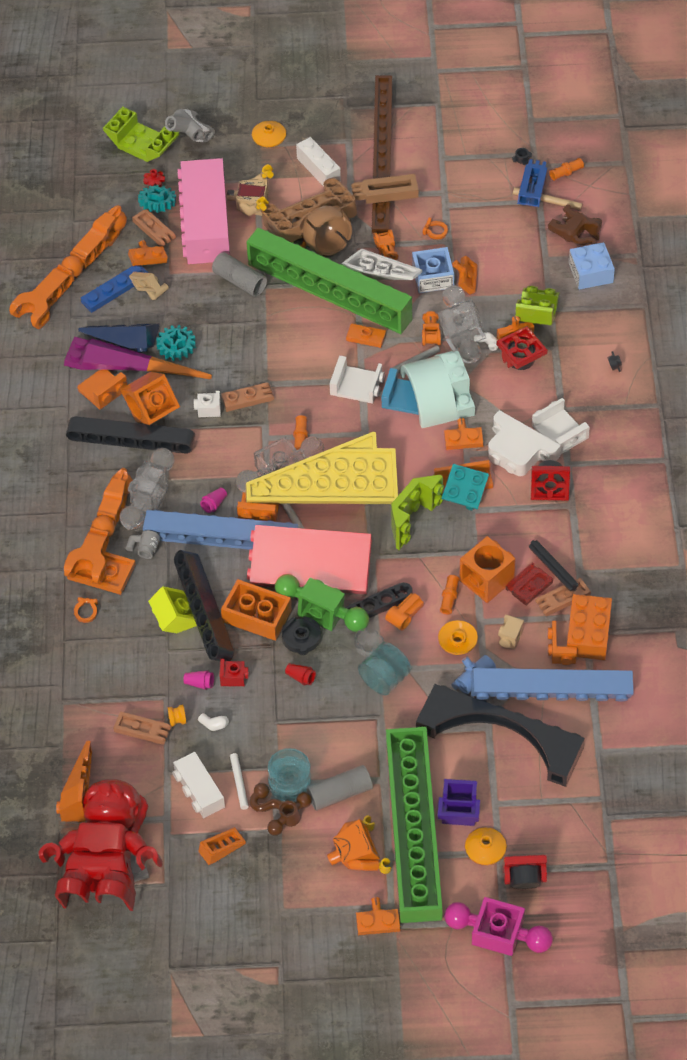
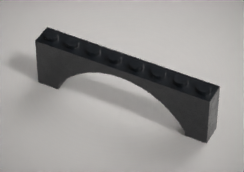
(451, 709)

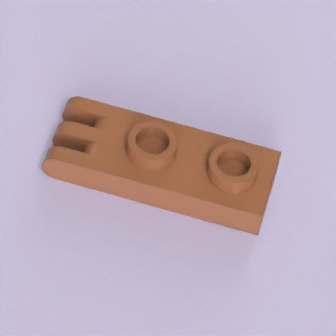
(153, 227)
(247, 397)
(560, 598)
(142, 728)

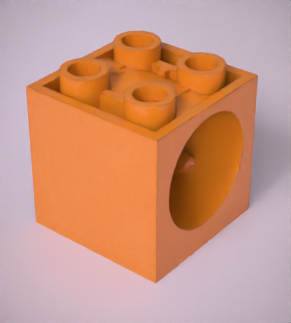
(150, 398)
(487, 582)

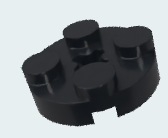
(297, 644)

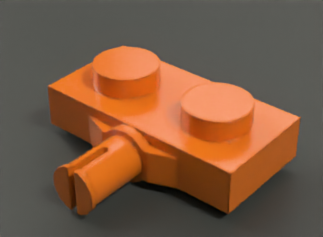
(147, 255)
(467, 274)
(515, 326)
(463, 437)
(377, 920)

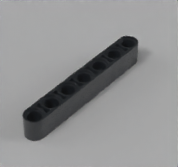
(130, 434)
(203, 606)

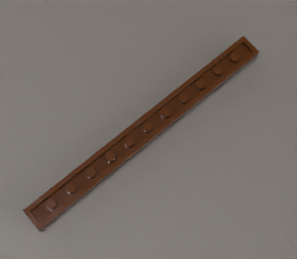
(382, 147)

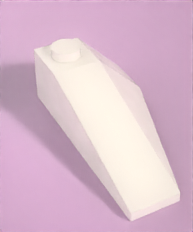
(380, 267)

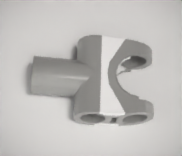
(188, 122)

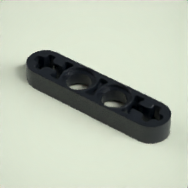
(380, 606)

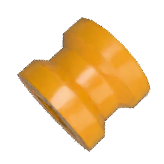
(176, 715)

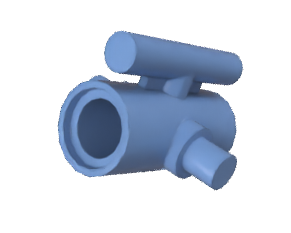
(463, 682)

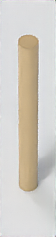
(554, 200)

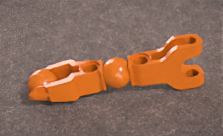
(91, 553)

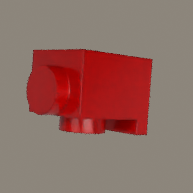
(233, 673)

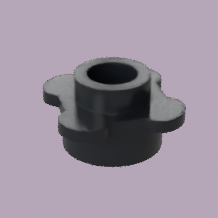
(522, 156)
(615, 362)

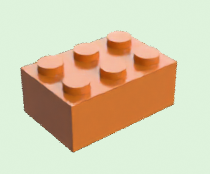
(256, 609)
(589, 626)

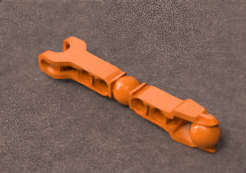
(40, 300)

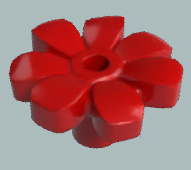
(154, 178)

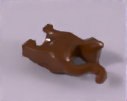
(574, 226)

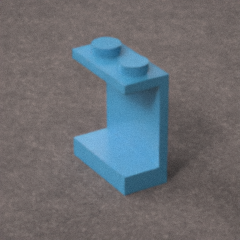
(398, 394)

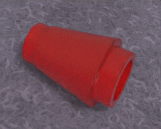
(302, 674)

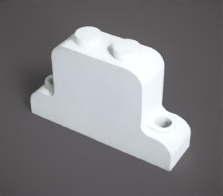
(519, 446)

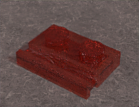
(529, 584)

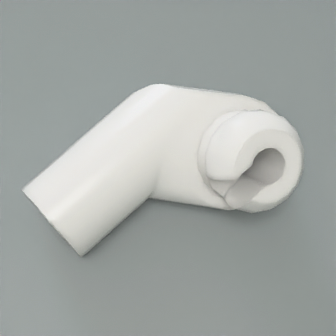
(491, 341)
(213, 723)

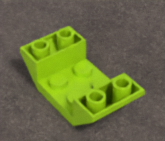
(138, 138)
(537, 305)
(420, 491)

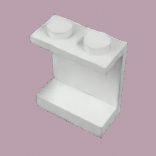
(355, 382)
(559, 426)

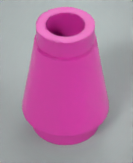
(213, 500)
(200, 679)

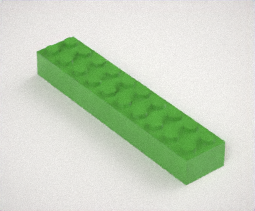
(329, 280)
(413, 825)

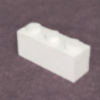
(317, 161)
(198, 785)

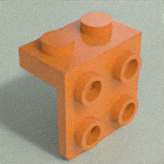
(102, 387)
(257, 511)

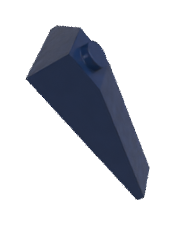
(131, 336)

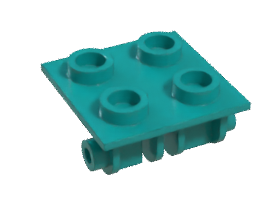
(465, 486)

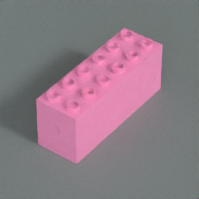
(203, 210)

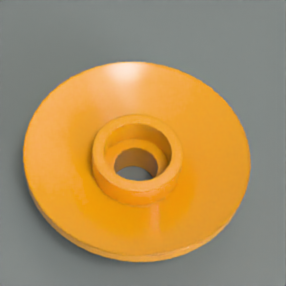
(268, 134)
(457, 631)
(485, 853)

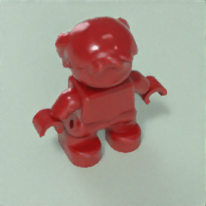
(103, 845)

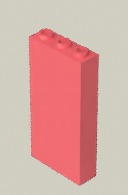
(327, 556)

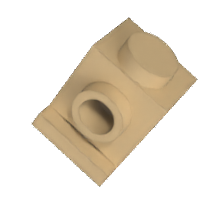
(510, 632)

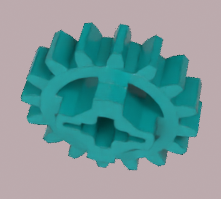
(157, 198)
(176, 342)

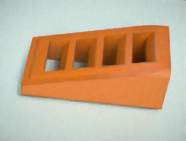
(208, 847)

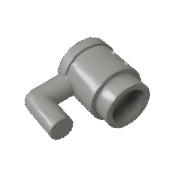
(147, 543)

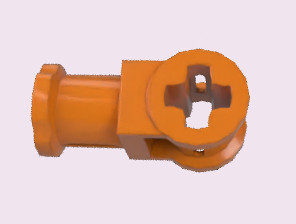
(386, 244)
(431, 331)

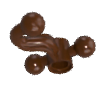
(275, 827)

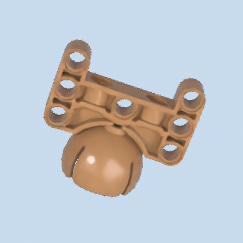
(316, 219)

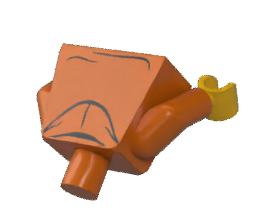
(357, 848)

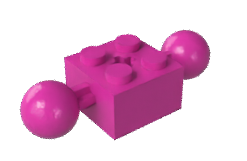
(498, 926)

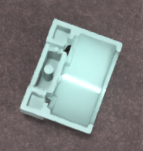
(436, 387)

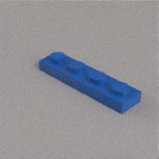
(110, 289)

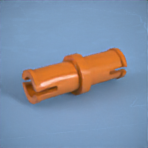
(566, 169)
(300, 432)
(449, 594)

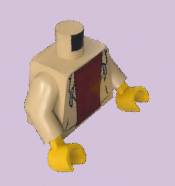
(252, 193)

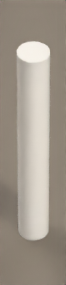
(239, 781)

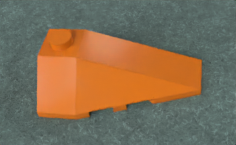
(72, 796)

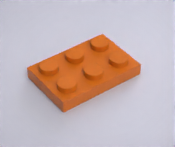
(117, 574)

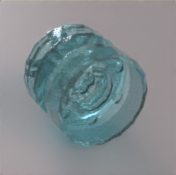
(384, 668)
(288, 765)

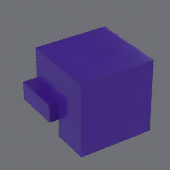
(459, 803)

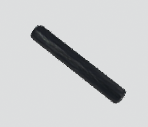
(553, 565)

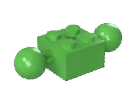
(322, 603)

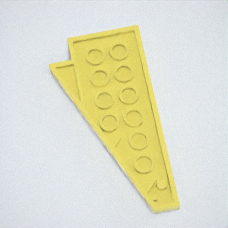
(342, 475)

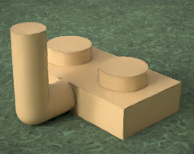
(149, 283)

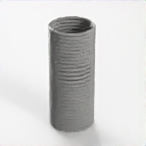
(239, 274)
(335, 789)

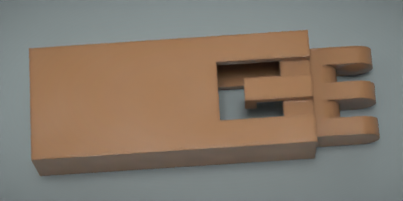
(386, 189)

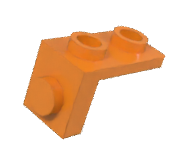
(560, 654)

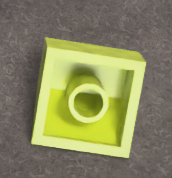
(172, 610)

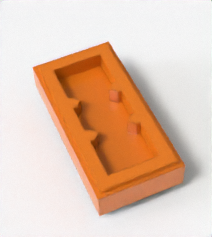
(366, 335)

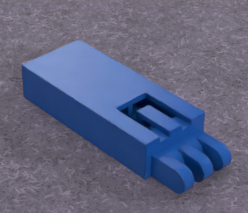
(531, 193)

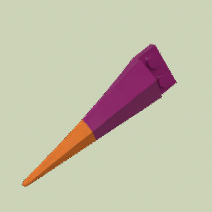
(104, 356)

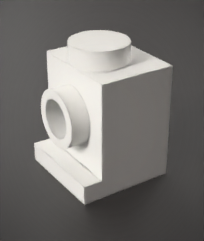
(208, 404)

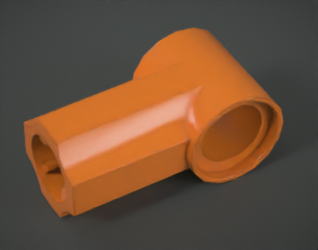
(401, 615)

